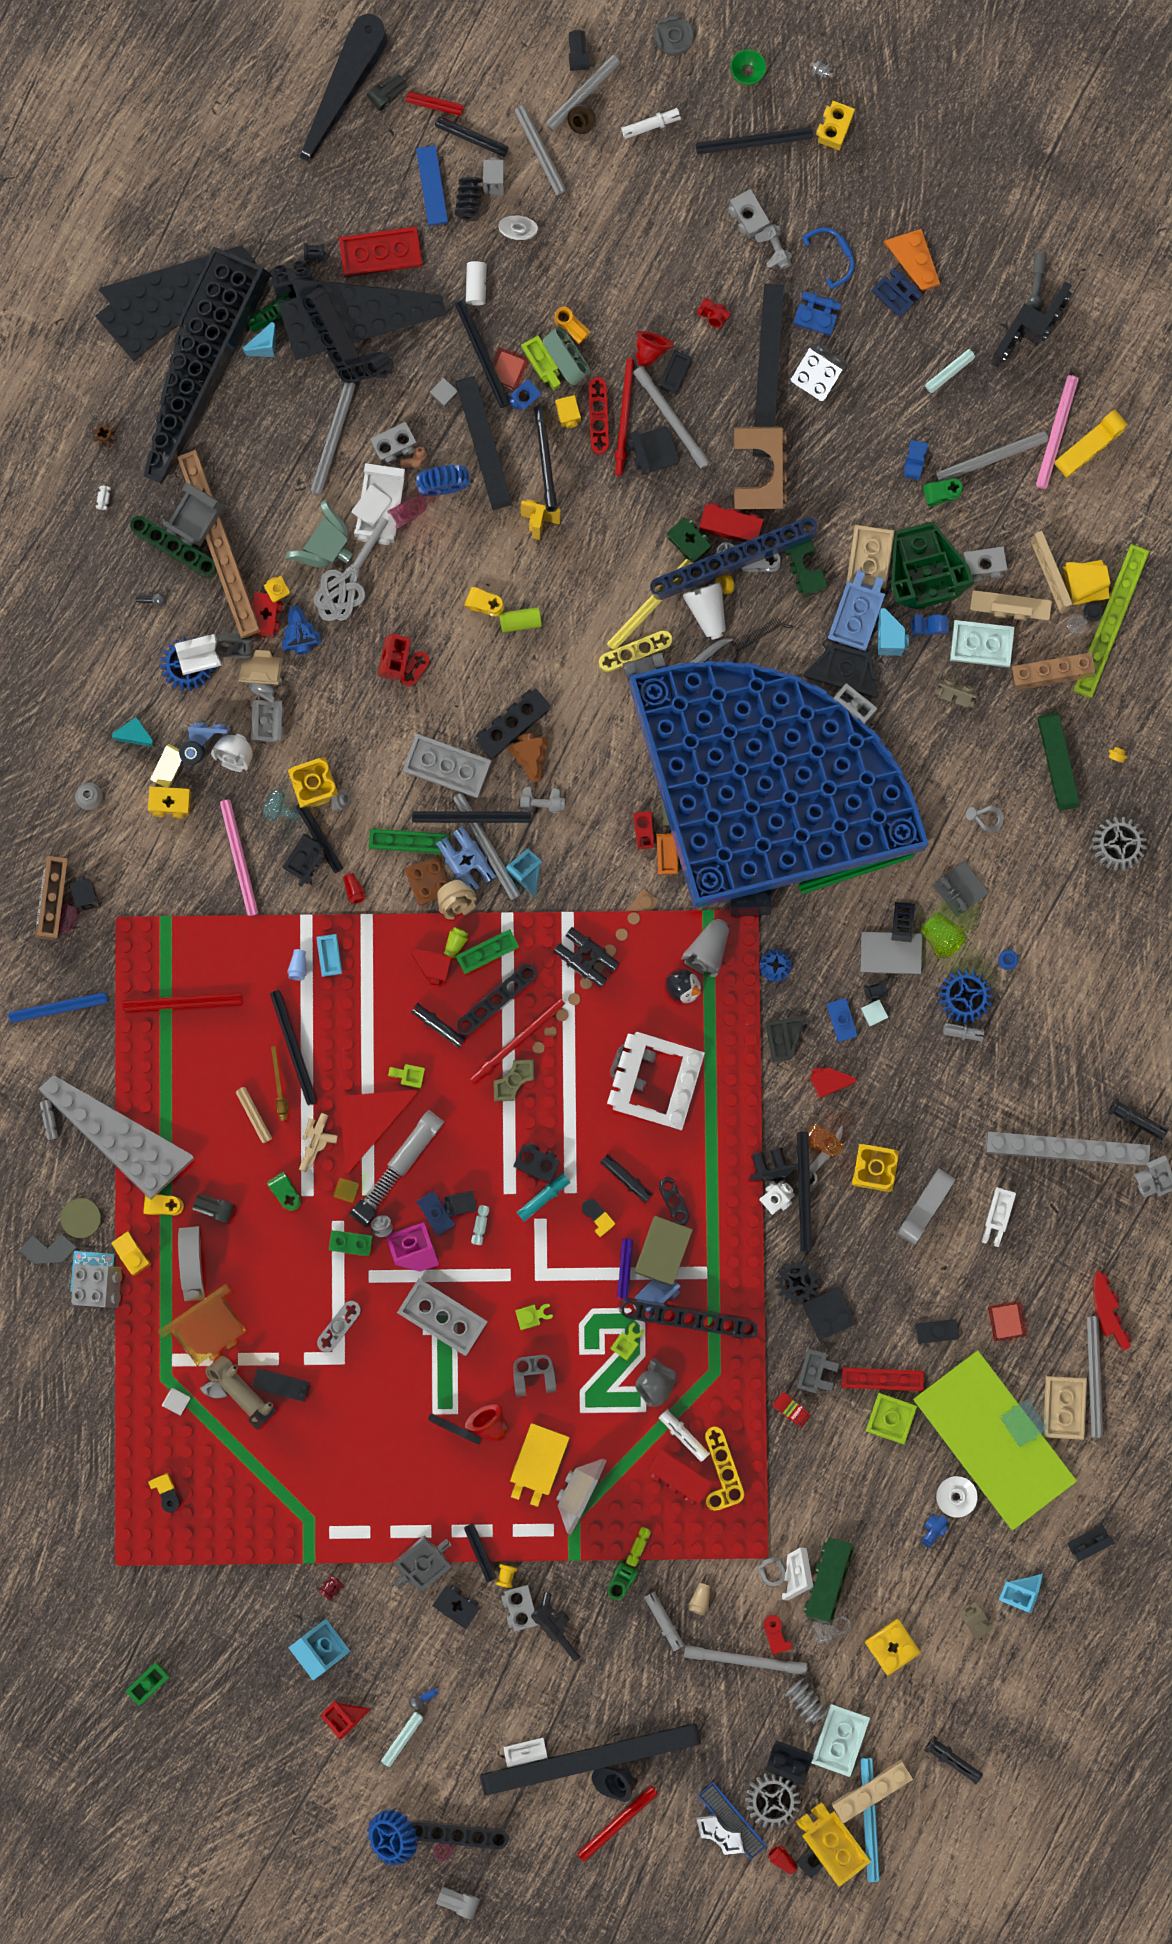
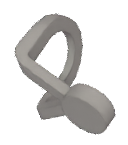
(973, 814)
(761, 1571)

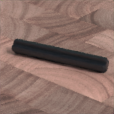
(471, 136)
(318, 835)

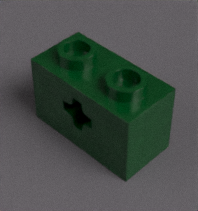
(678, 536)

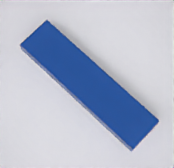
(432, 185)

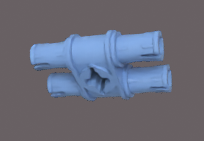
(469, 848)

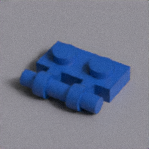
(815, 319)

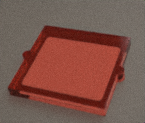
(509, 367)
(1007, 1321)

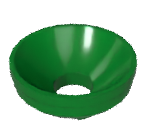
(748, 58)

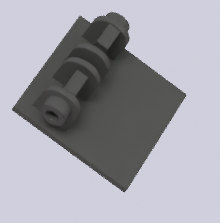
(960, 889)

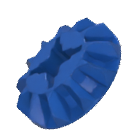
(767, 970)

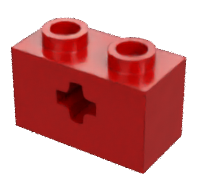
(261, 604)
(394, 657)

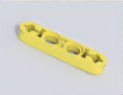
(634, 649)

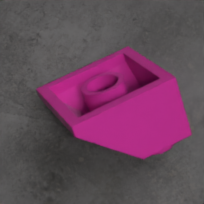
(413, 1248)

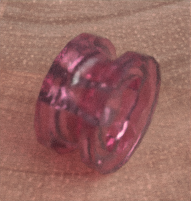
(447, 1856)

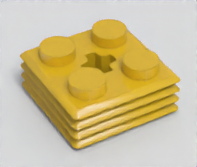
(879, 1645)

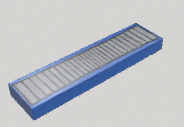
(730, 1817)

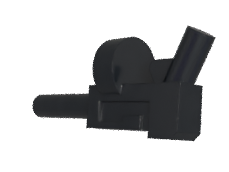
(554, 1624)

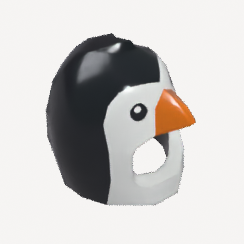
(682, 986)

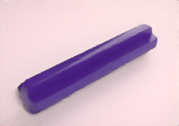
(625, 1267)

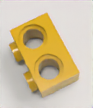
(839, 126)

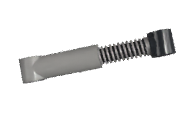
(399, 1165)

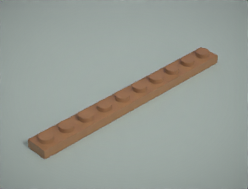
(222, 553)
(643, 902)

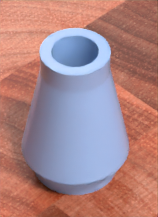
(297, 968)

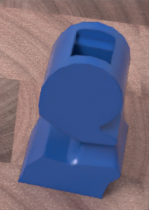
(915, 459)
(930, 626)

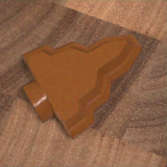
(530, 754)

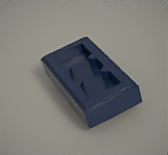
(435, 1213)

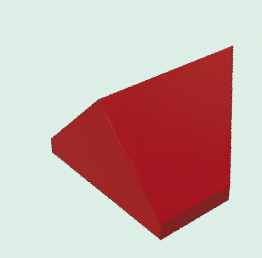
(343, 1717)

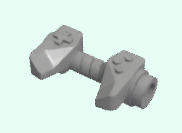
(781, 257)
(554, 803)

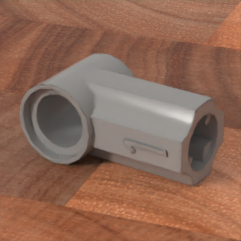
(463, 1904)

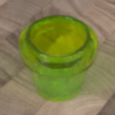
(943, 935)

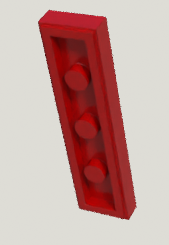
(882, 1379)

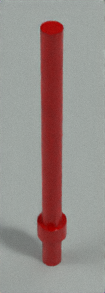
(620, 454)
(488, 1067)

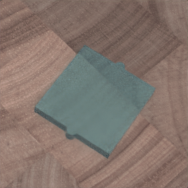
(1023, 1423)

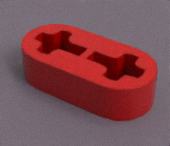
(418, 671)

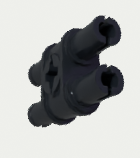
(575, 959)

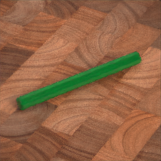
(831, 879)

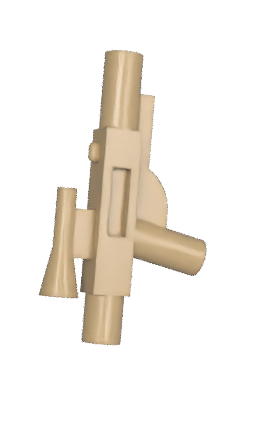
(317, 1142)

